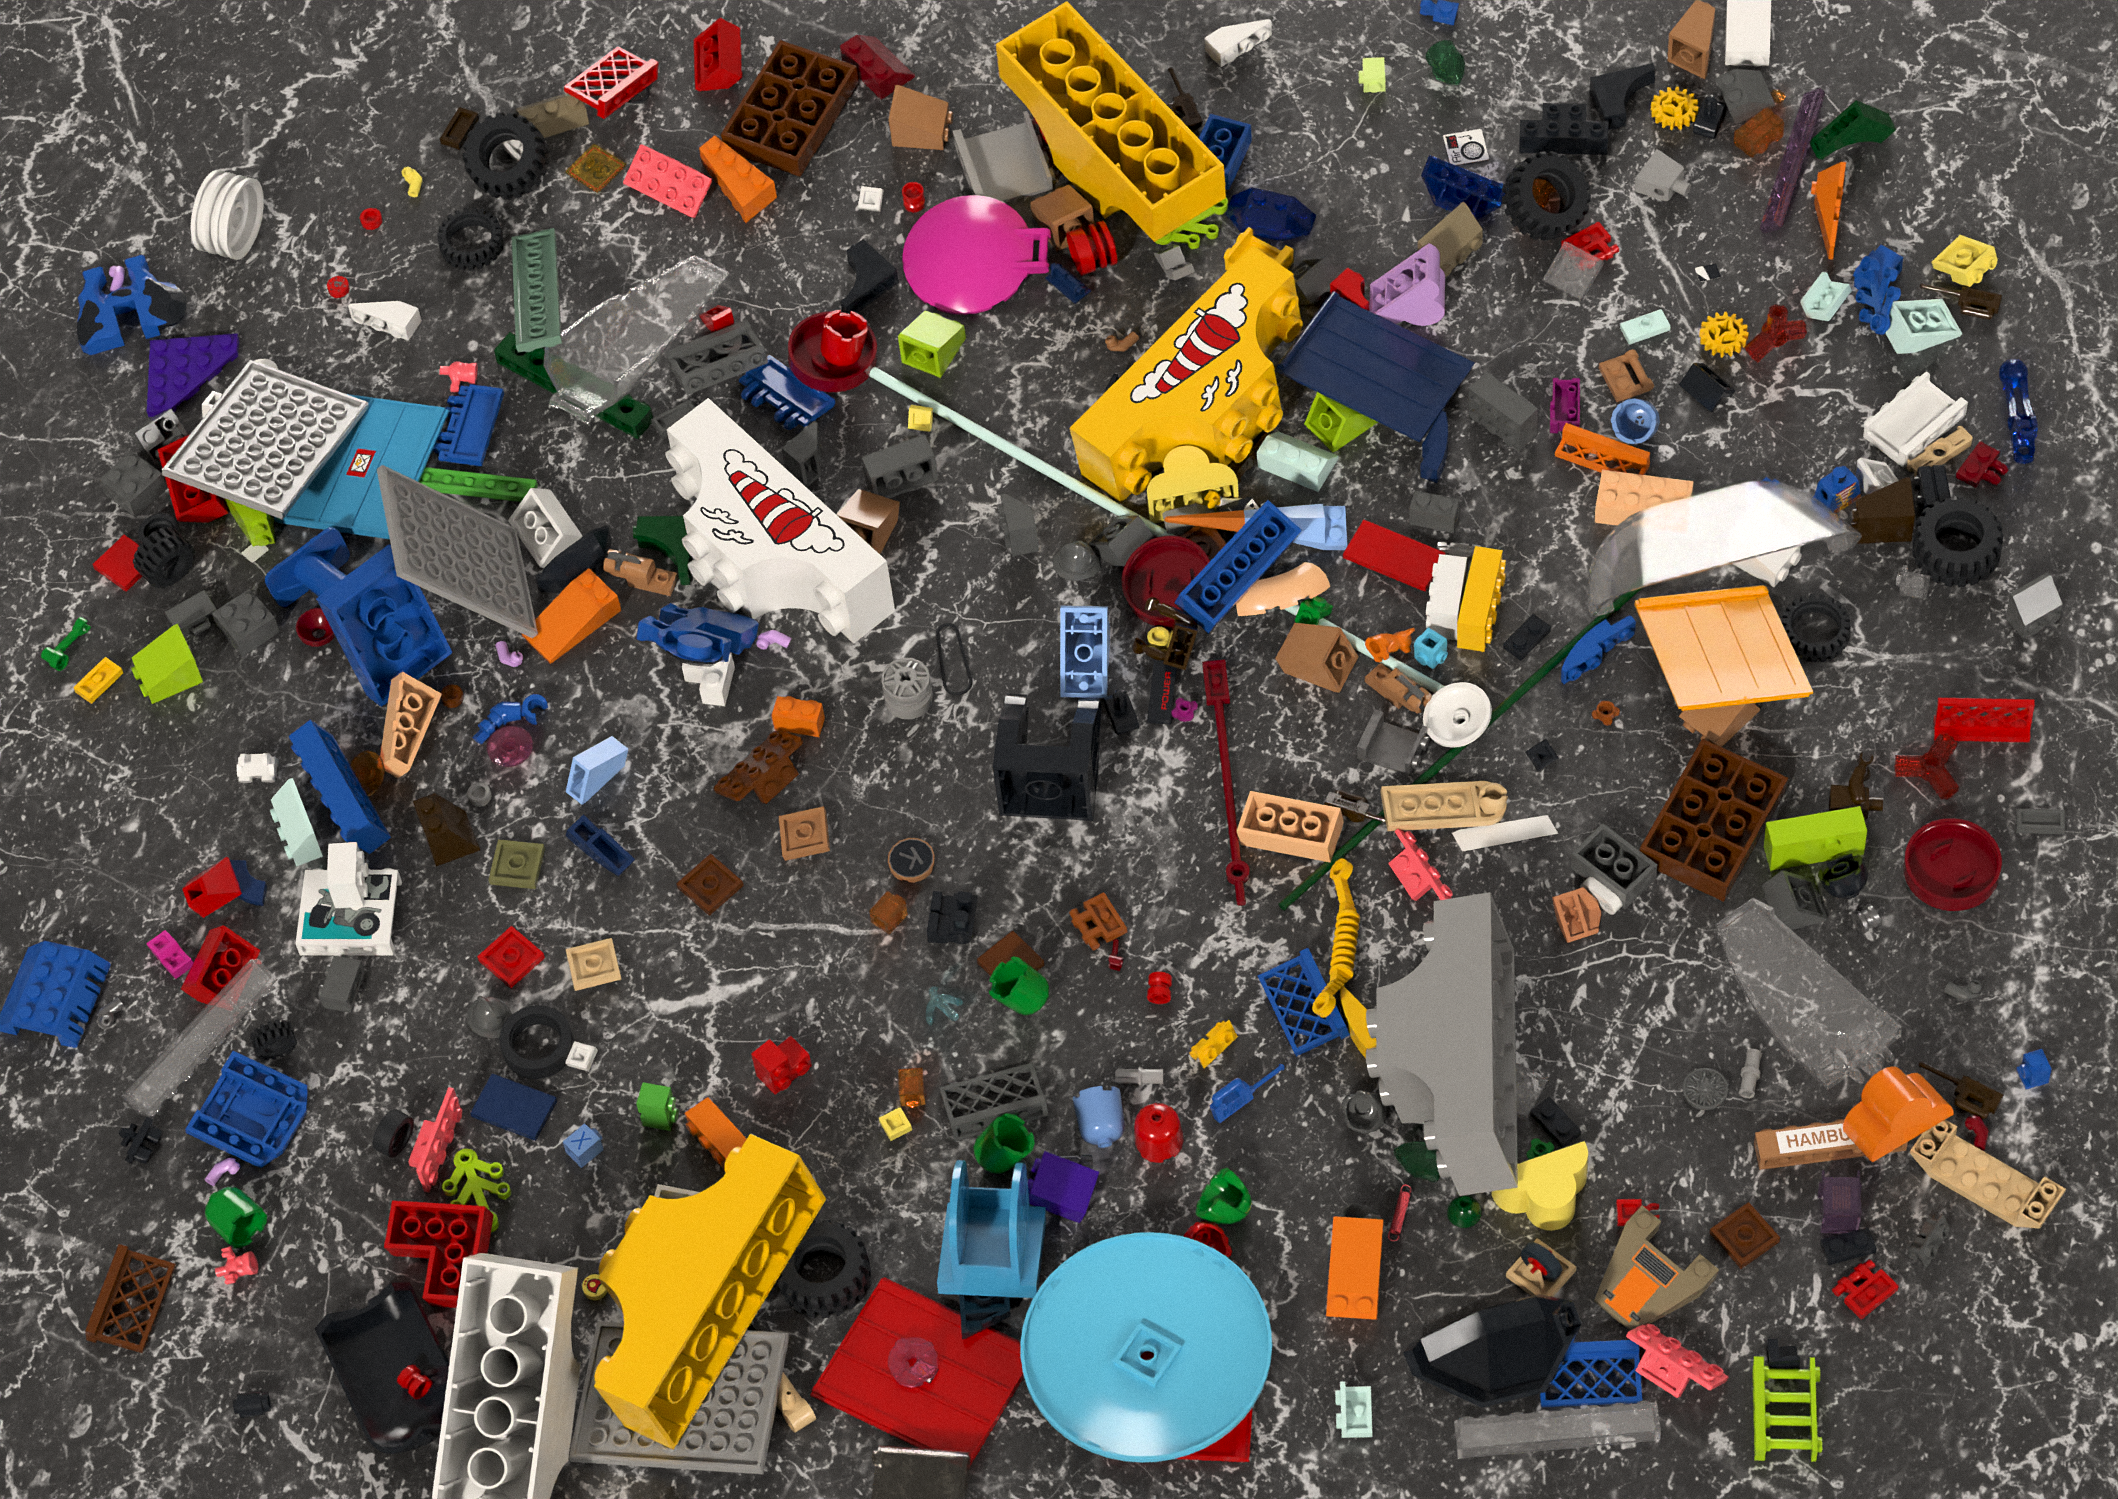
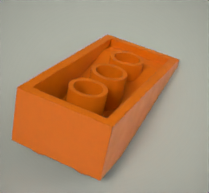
(574, 615)
(1355, 1268)

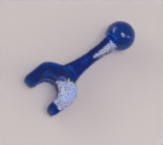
(2022, 426)

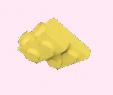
(1966, 260)

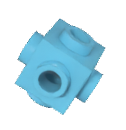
(1430, 648)

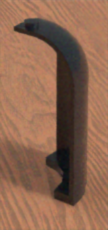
(368, 1355)

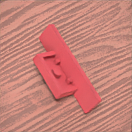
(1415, 871)

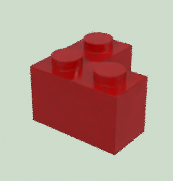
(780, 1064)

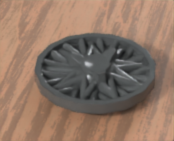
(1705, 1088)

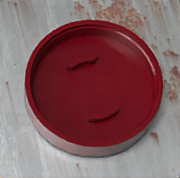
(812, 368)
(1161, 571)
(1952, 864)

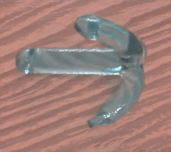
(941, 1002)

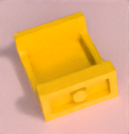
(1246, 240)

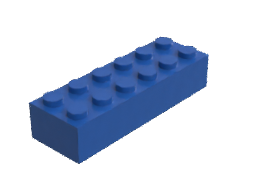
(1238, 566)
(339, 787)

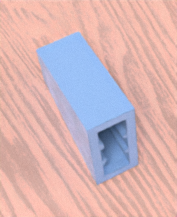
(595, 768)

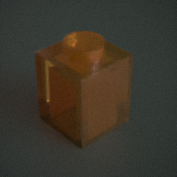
(888, 912)
(911, 1087)

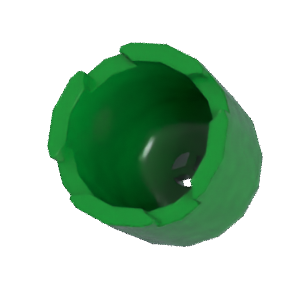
(1019, 987)
(1003, 1144)
(234, 1216)

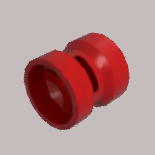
(913, 197)
(1159, 987)
(417, 1384)

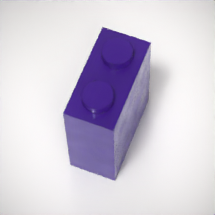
(1061, 1186)

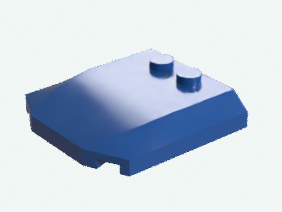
(251, 1111)

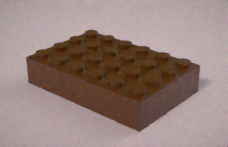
(790, 108)
(1713, 819)

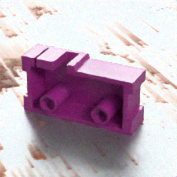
(1565, 404)

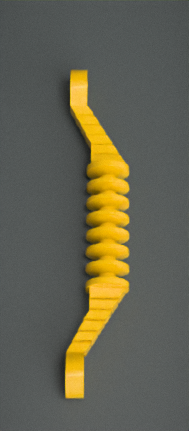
(1344, 940)

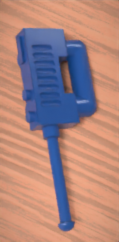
(1236, 1095)

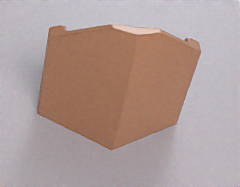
(1577, 914)

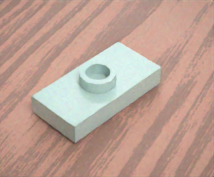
(1645, 326)

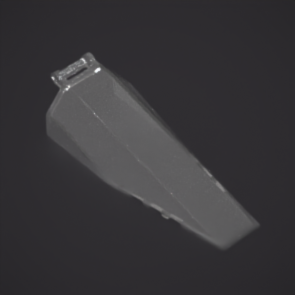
(625, 336)

